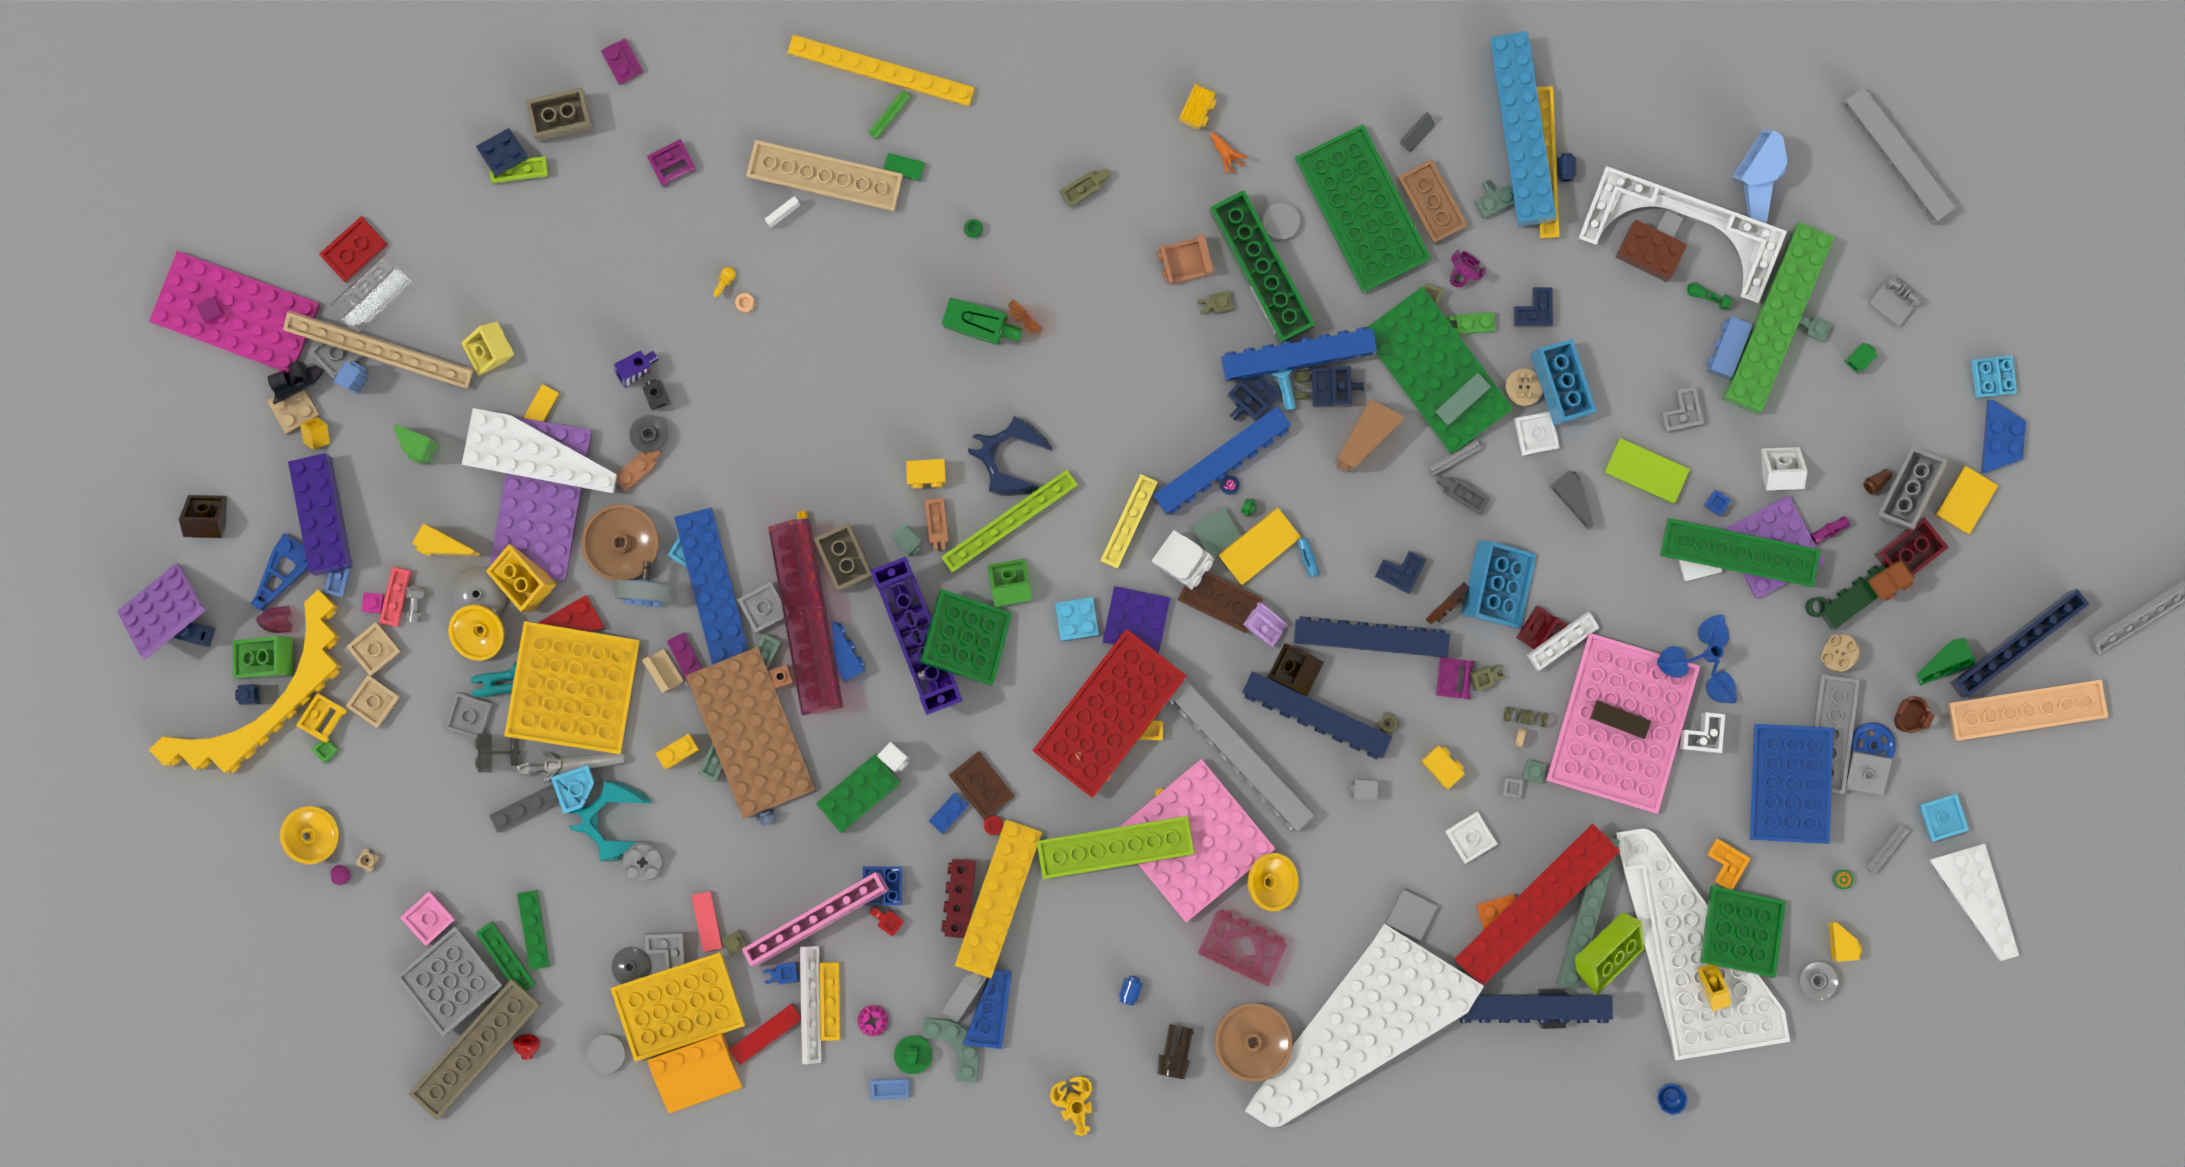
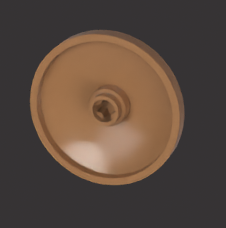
(619, 542)
(1253, 1042)

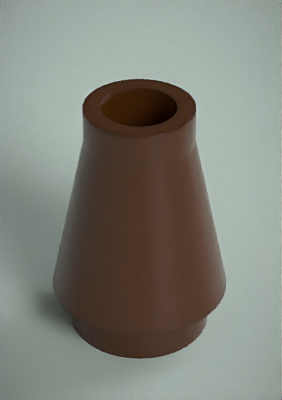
(1877, 481)

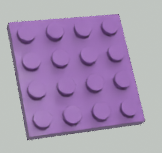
(1775, 522)
(161, 611)

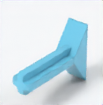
(1285, 388)

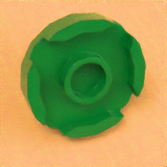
(913, 1054)

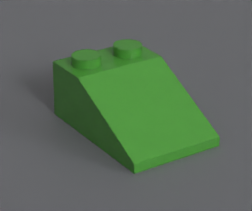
(263, 657)

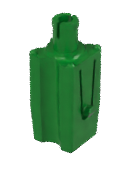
(979, 322)

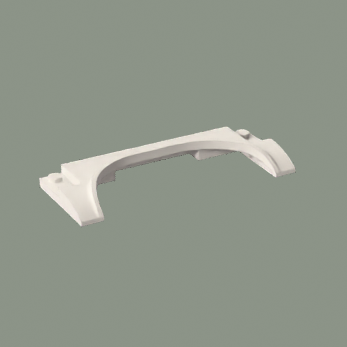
(1754, 240)

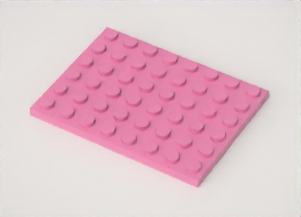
(1607, 759)

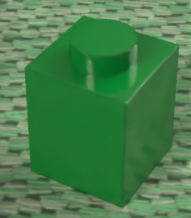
(1861, 357)

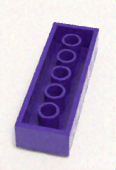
(320, 514)

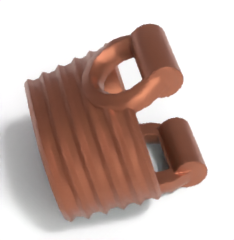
(1913, 715)

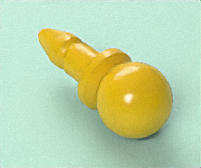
(727, 274)

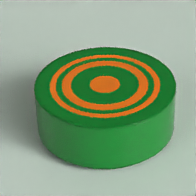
(1843, 879)

